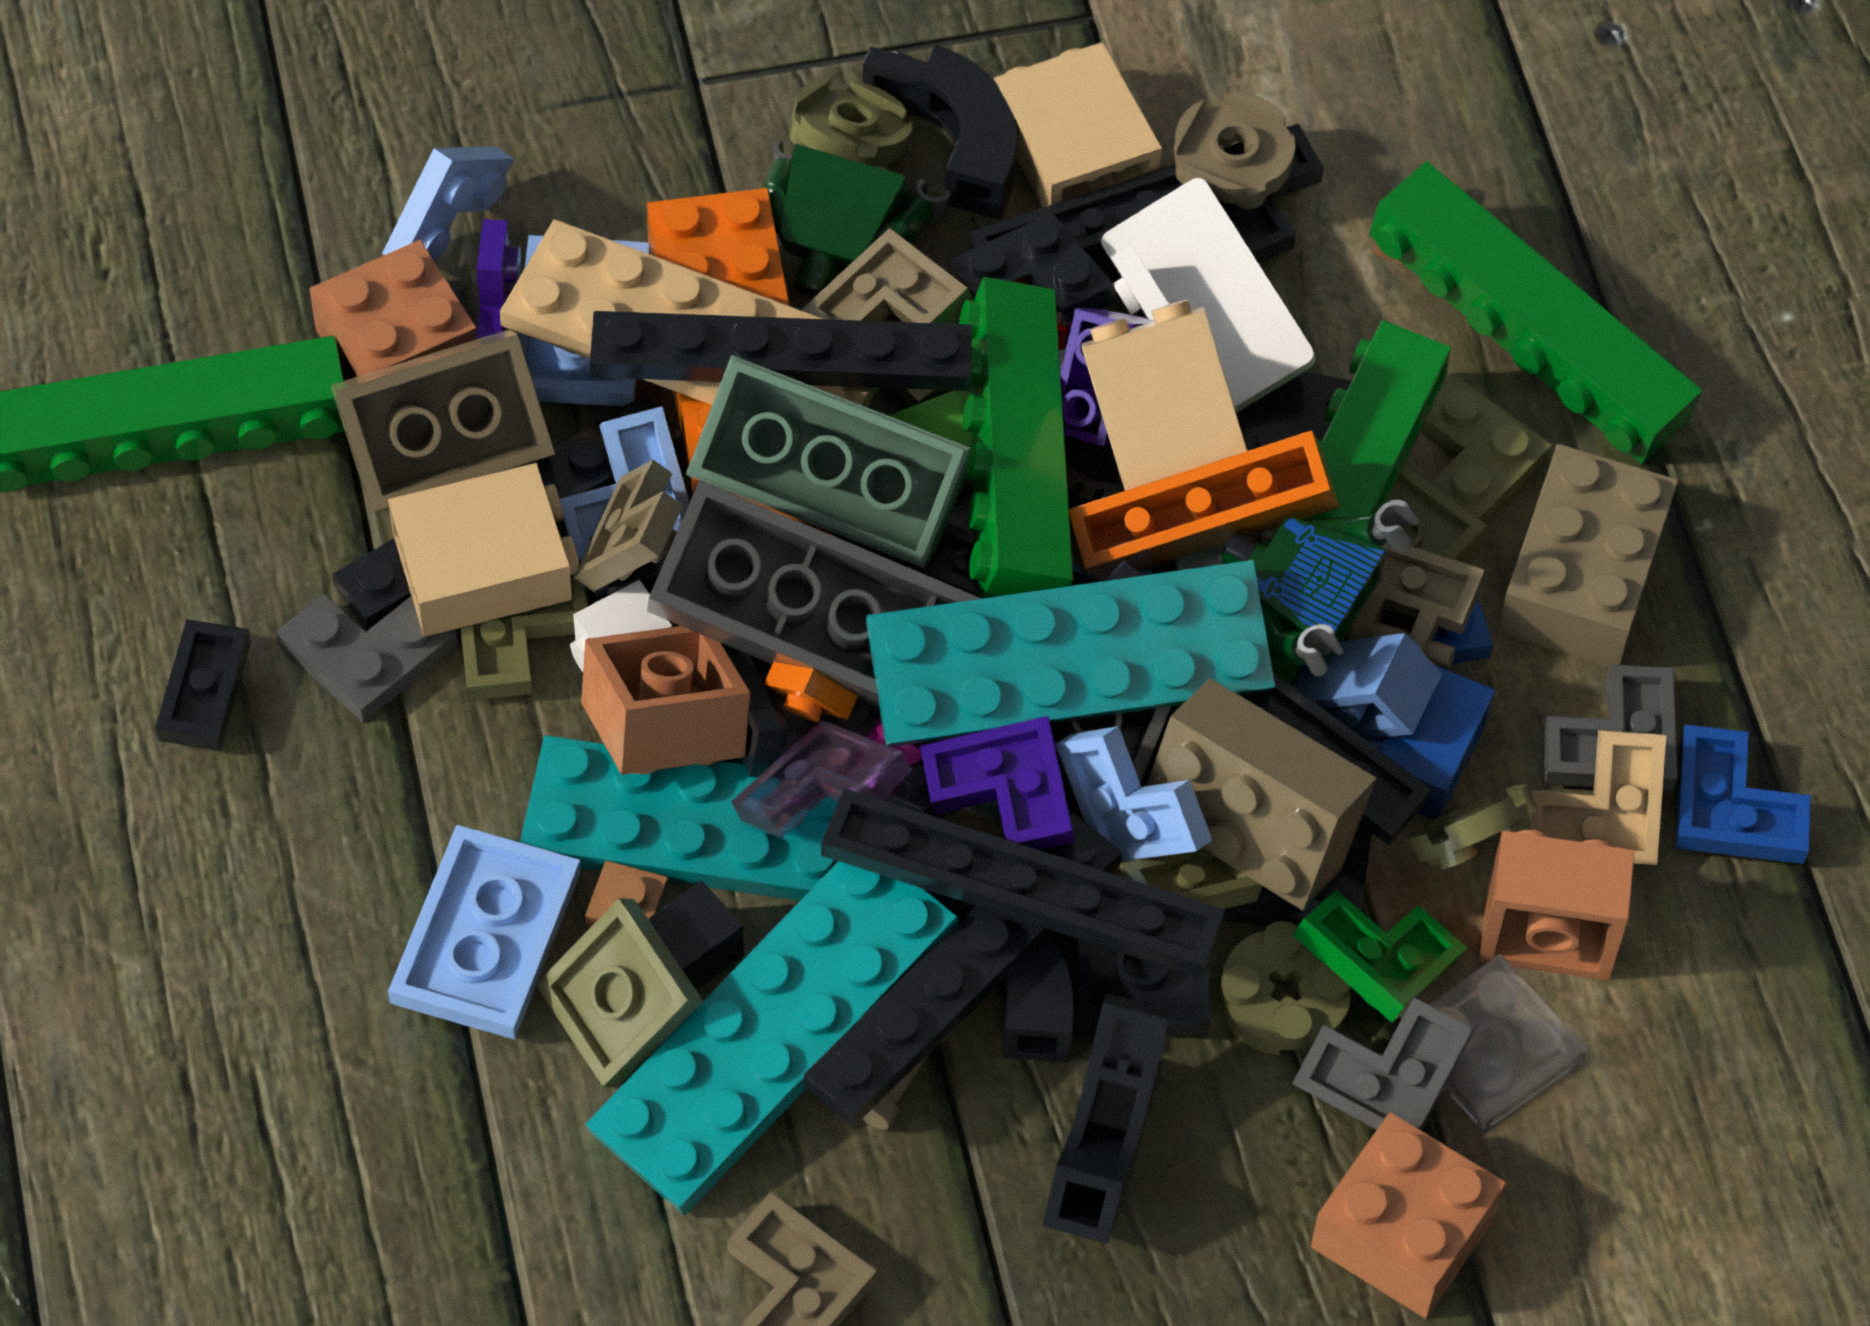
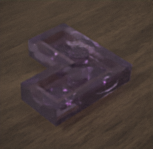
(815, 768)

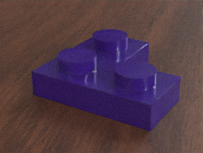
(496, 273)
(1007, 765)

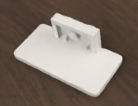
(1194, 253)

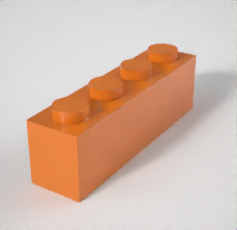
(1204, 506)

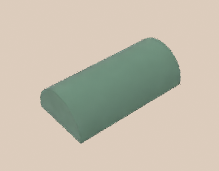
(830, 462)

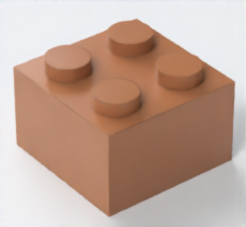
(390, 311)
(664, 699)
(1557, 904)
(1407, 1215)

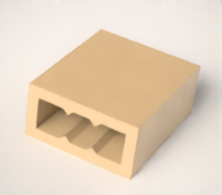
(1077, 125)
(1162, 394)
(483, 548)

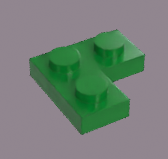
(1380, 965)

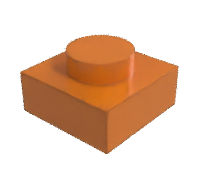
(809, 692)

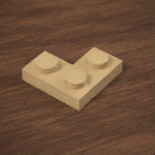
(1624, 798)

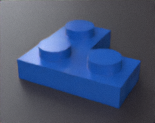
(1725, 816)

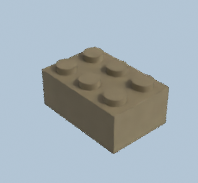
(443, 418)
(1587, 556)
(1266, 791)

